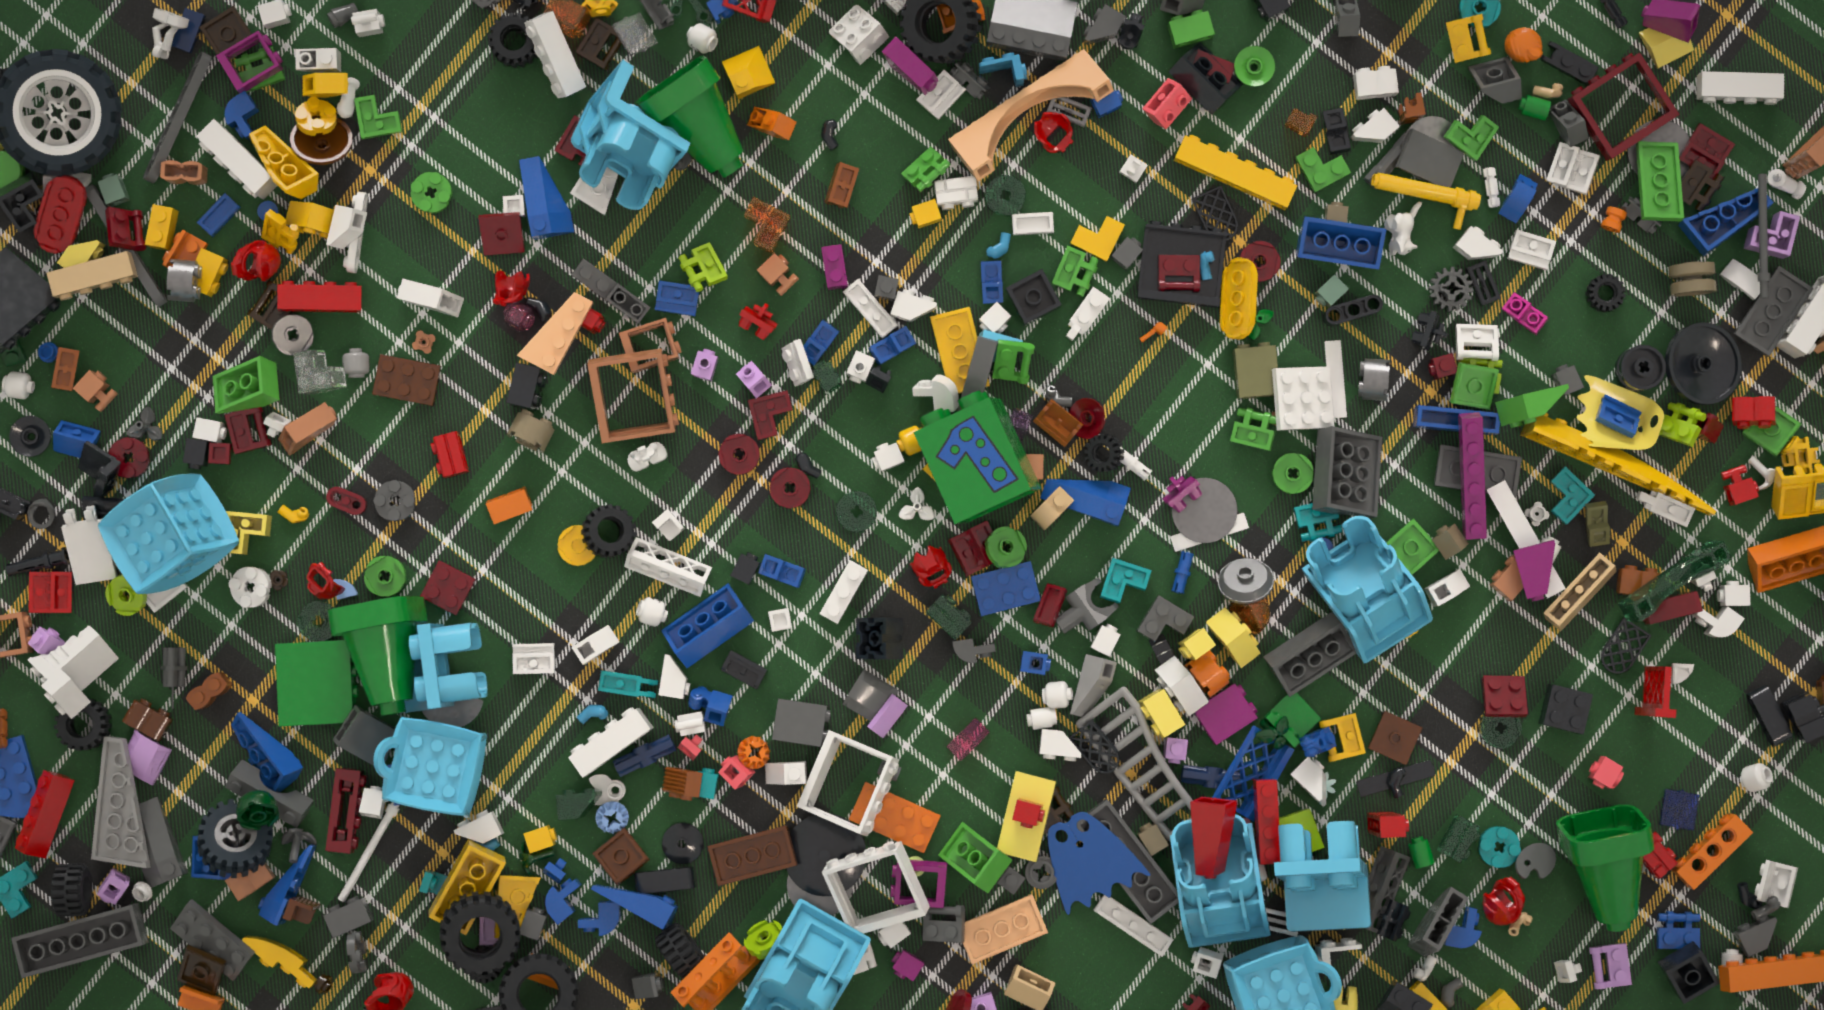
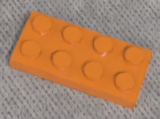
(898, 819)

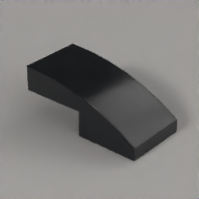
(1335, 130)

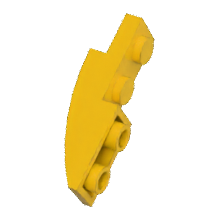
(273, 952)

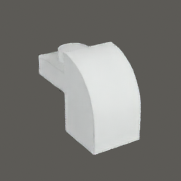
(943, 392)
(1721, 625)

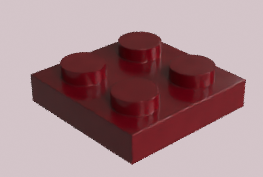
(448, 587)
(1504, 696)

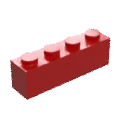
(319, 297)
(44, 814)
(1266, 820)
(1387, 824)

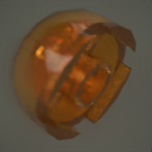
(1254, 615)

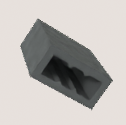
(800, 722)
(362, 734)

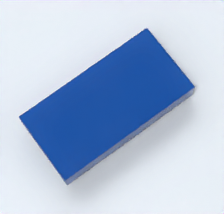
(218, 215)

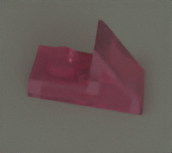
(968, 739)

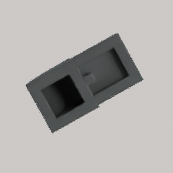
(966, 651)

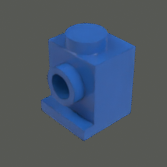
(719, 11)
(1108, 104)
(1026, 663)

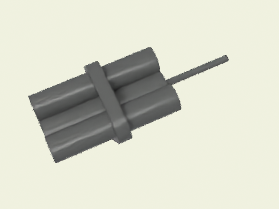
(174, 668)

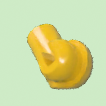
(294, 516)

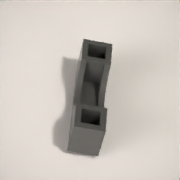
(292, 806)

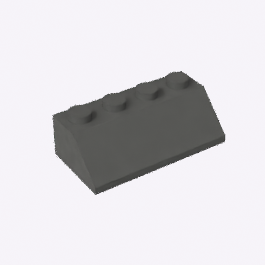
(1310, 654)

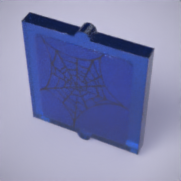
(1679, 809)

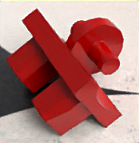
(758, 316)

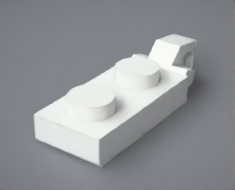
(1087, 313)
(1667, 507)

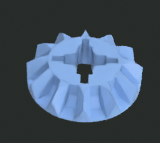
(609, 809)

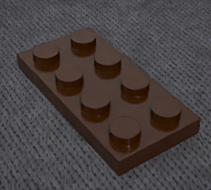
(752, 855)

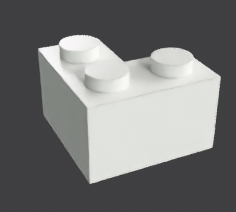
(1180, 684)

